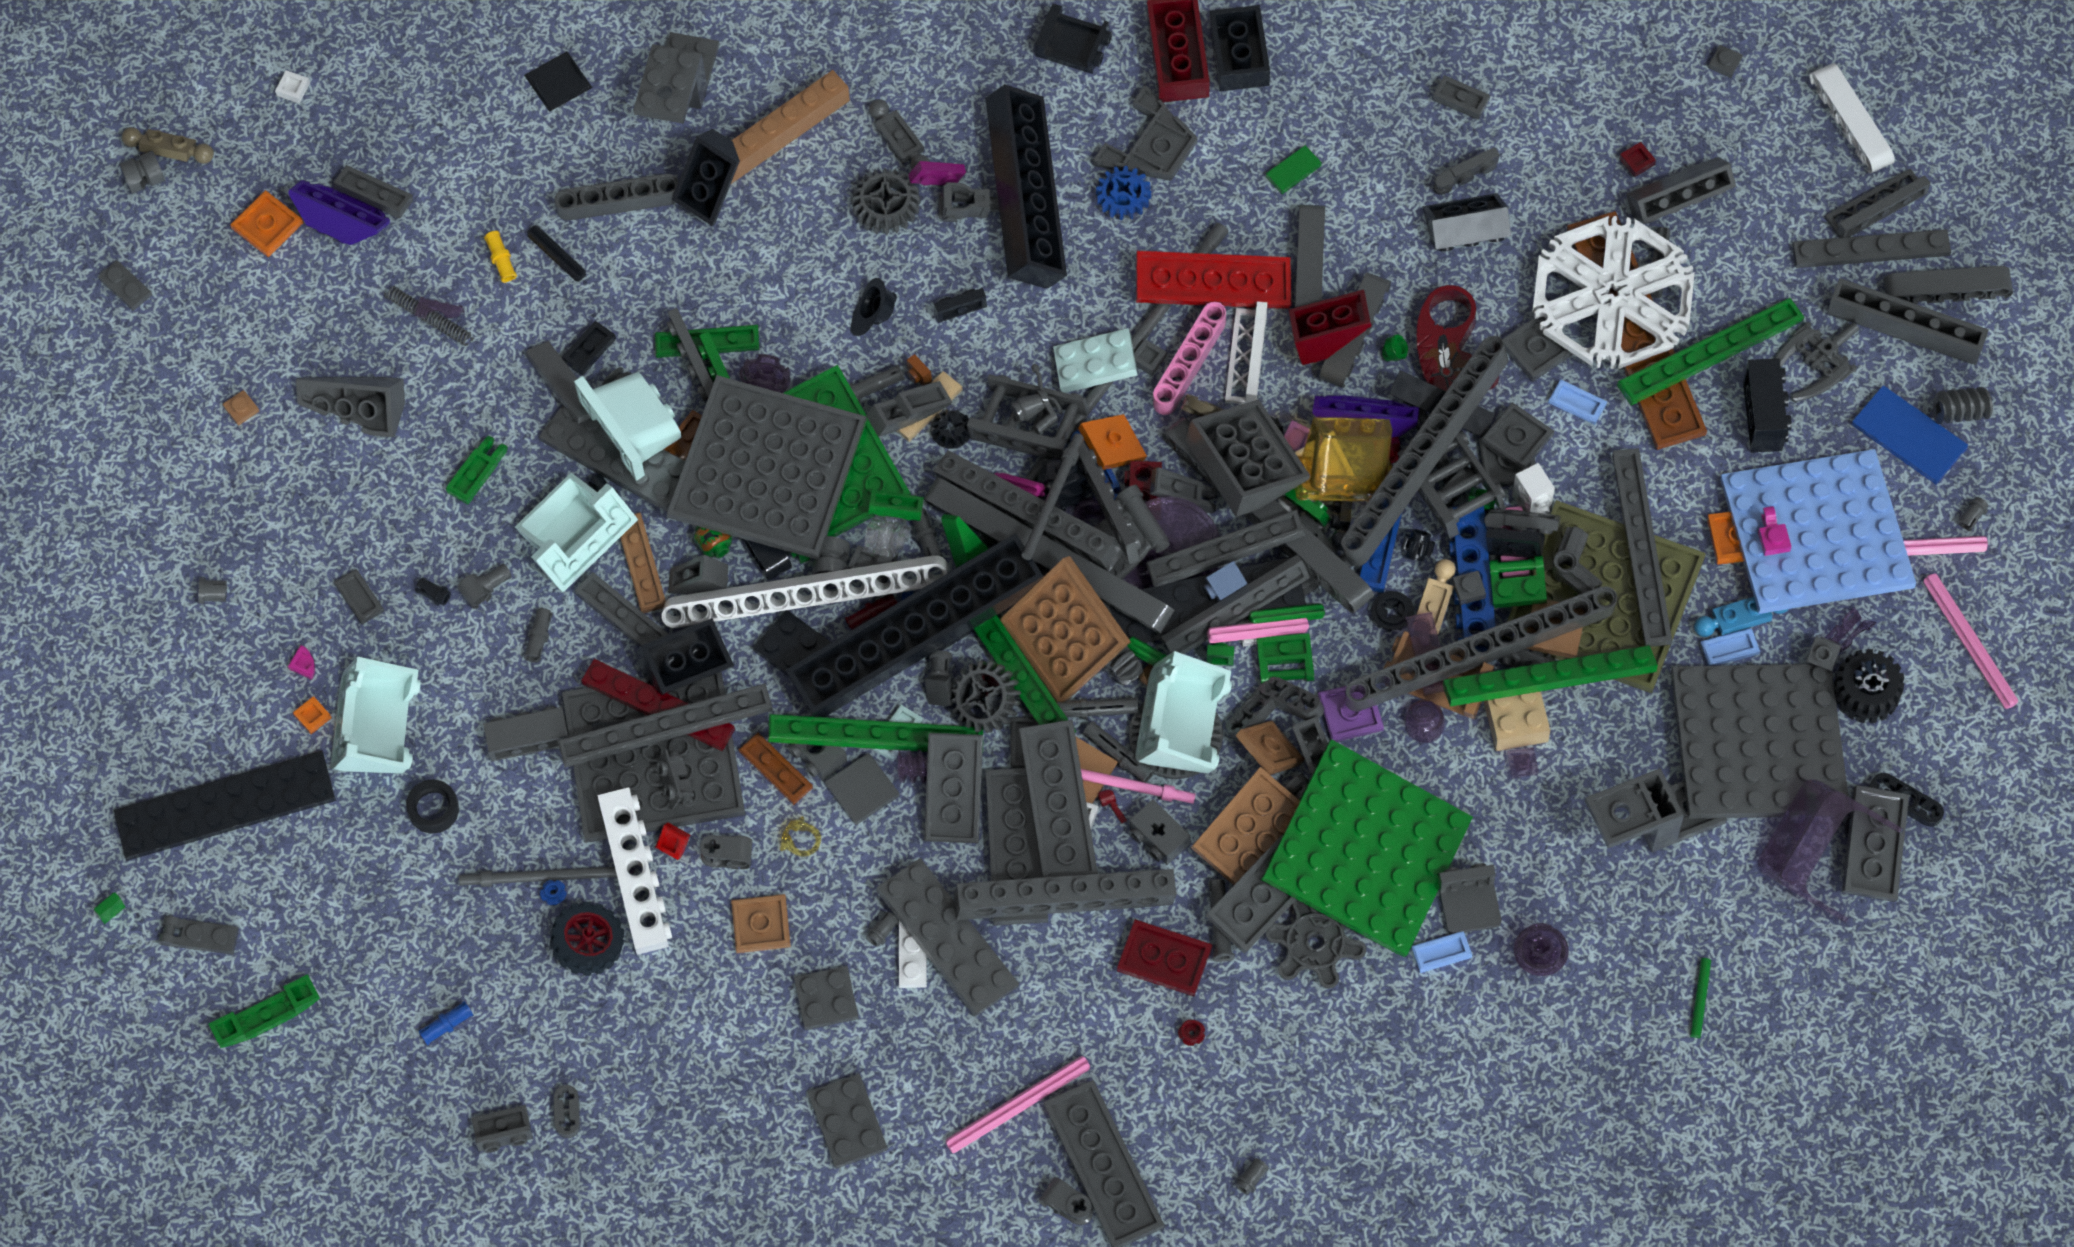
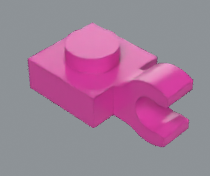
(1773, 537)

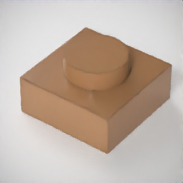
(240, 407)

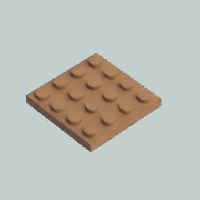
(1065, 630)
(1247, 826)

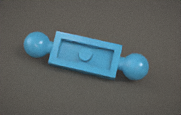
(1733, 618)

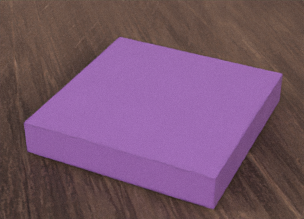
(1345, 723)

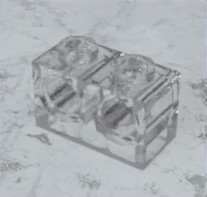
(886, 535)

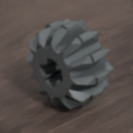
(1124, 667)

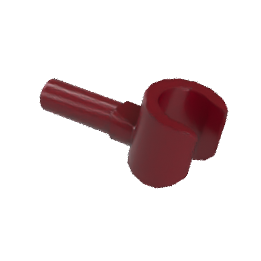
(1108, 798)

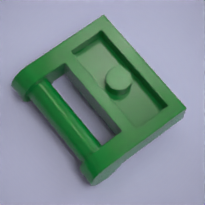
(1518, 590)
(1285, 650)

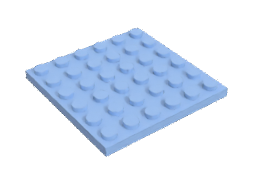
(1837, 527)

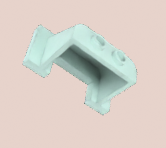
(631, 418)
(574, 528)

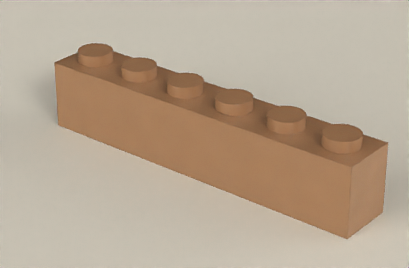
(789, 121)

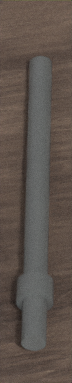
(1068, 459)
(487, 878)

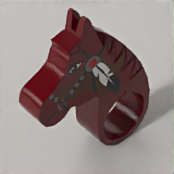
(1441, 348)

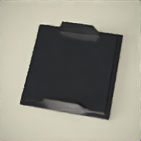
(558, 81)

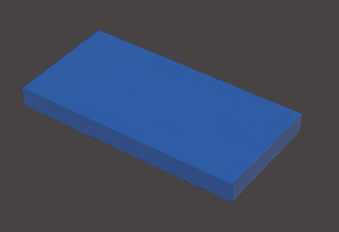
(1909, 435)

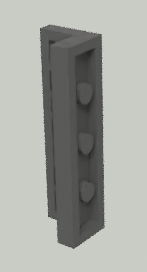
(1881, 208)

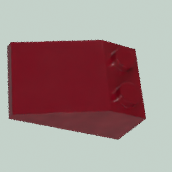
(1328, 325)

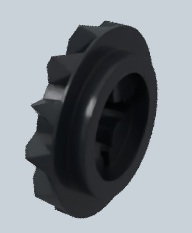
(944, 437)
(1390, 600)

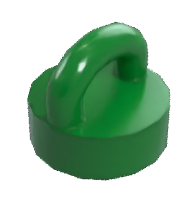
(1395, 348)

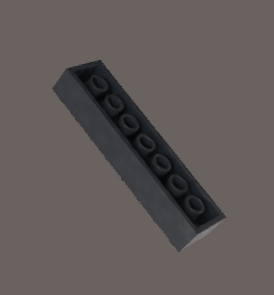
(1025, 187)

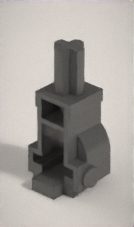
(980, 200)

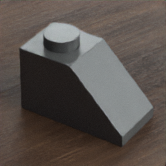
(698, 576)

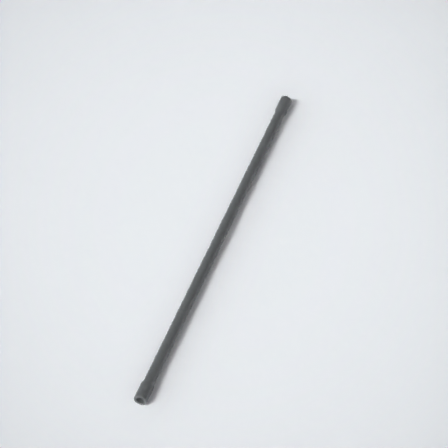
(1209, 244)

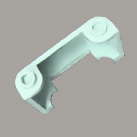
(1181, 714)
(373, 717)

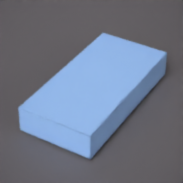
(1577, 402)
(1730, 647)
(1441, 951)

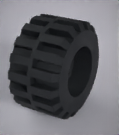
(1862, 704)

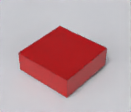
(672, 841)

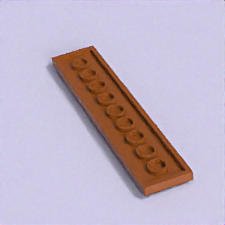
(1671, 413)

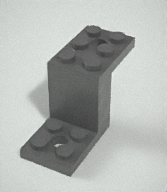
(676, 77)
(1653, 812)

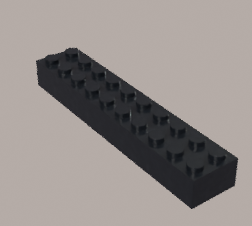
(914, 627)

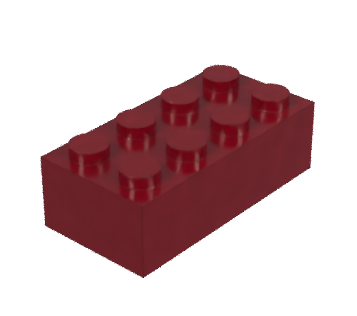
(1178, 50)

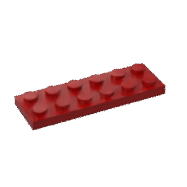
(1212, 278)

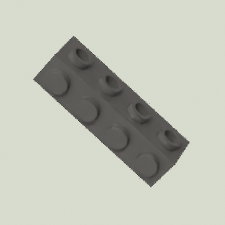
(1681, 190)

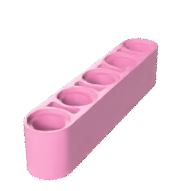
(1189, 348)

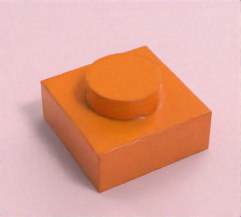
(312, 715)

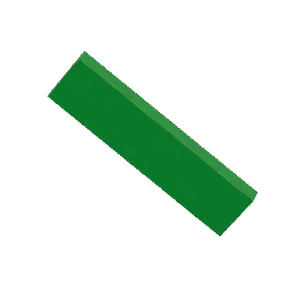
(725, 339)

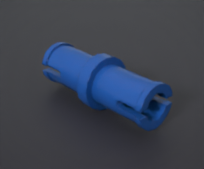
(445, 1022)

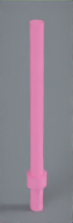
(1166, 793)

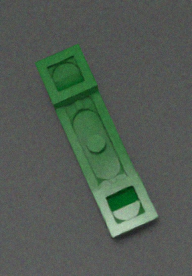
(265, 1015)

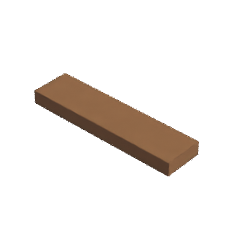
(642, 567)

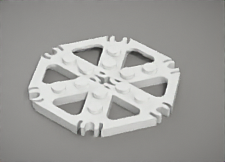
(1615, 274)

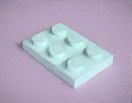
(1095, 360)

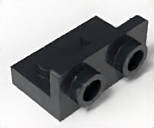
(1515, 543)

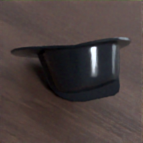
(873, 308)

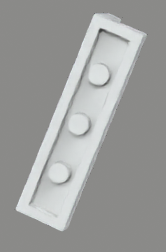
(1256, 354)

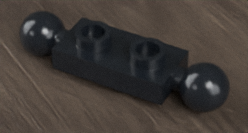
(1340, 522)

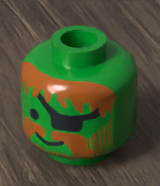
(712, 542)

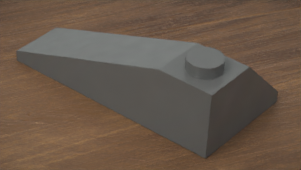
(367, 401)

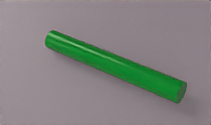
(1700, 998)

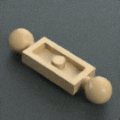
(1437, 592)

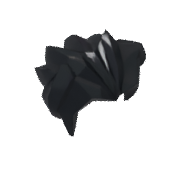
(1072, 489)

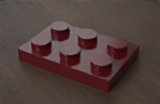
(1164, 958)

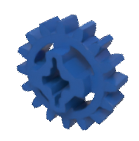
(1119, 200)

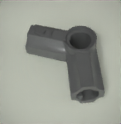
(1569, 553)

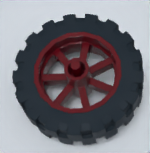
(591, 915)

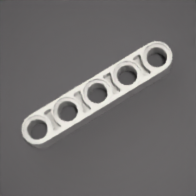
(1853, 117)

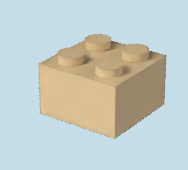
(1517, 721)

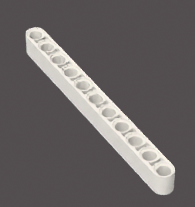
(794, 599)

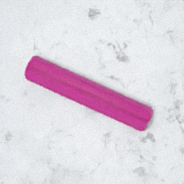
(1035, 488)

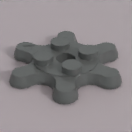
(1302, 956)

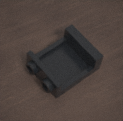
(1072, 41)

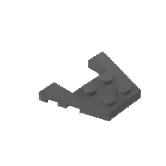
(1160, 147)

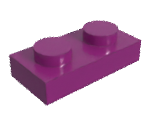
(936, 173)

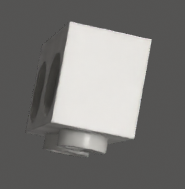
(1533, 490)

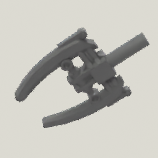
(1824, 351)

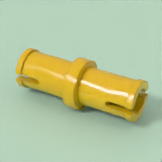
(500, 256)

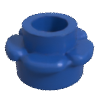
(553, 899)

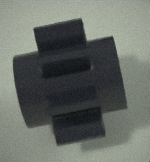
(1418, 545)
(1878, 674)

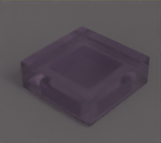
(1522, 762)

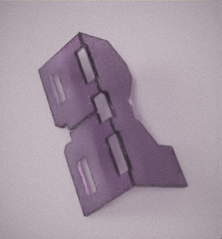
(426, 306)
(1848, 626)

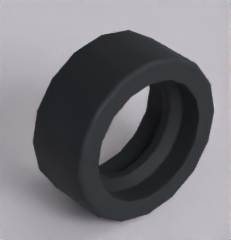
(436, 825)

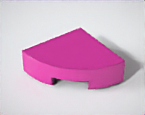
(302, 663)

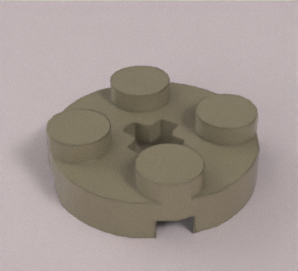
(1201, 408)

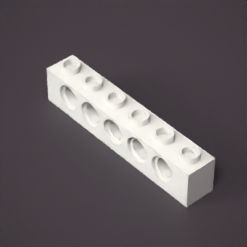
(612, 806)

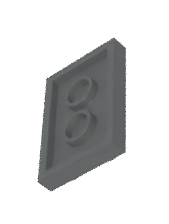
(847, 1121)

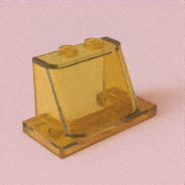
(1345, 458)

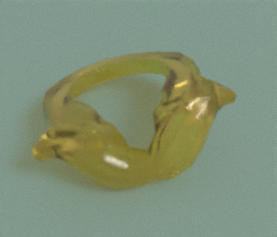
(801, 825)

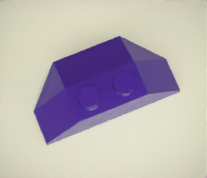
(336, 213)
(1344, 406)

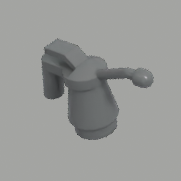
(1031, 405)

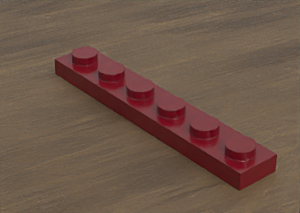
(646, 699)

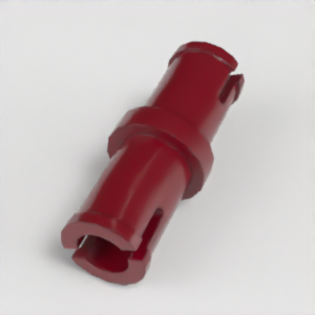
(870, 611)

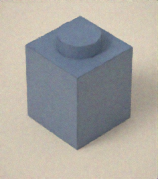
(1224, 582)

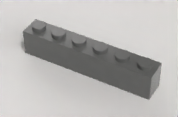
(1907, 321)

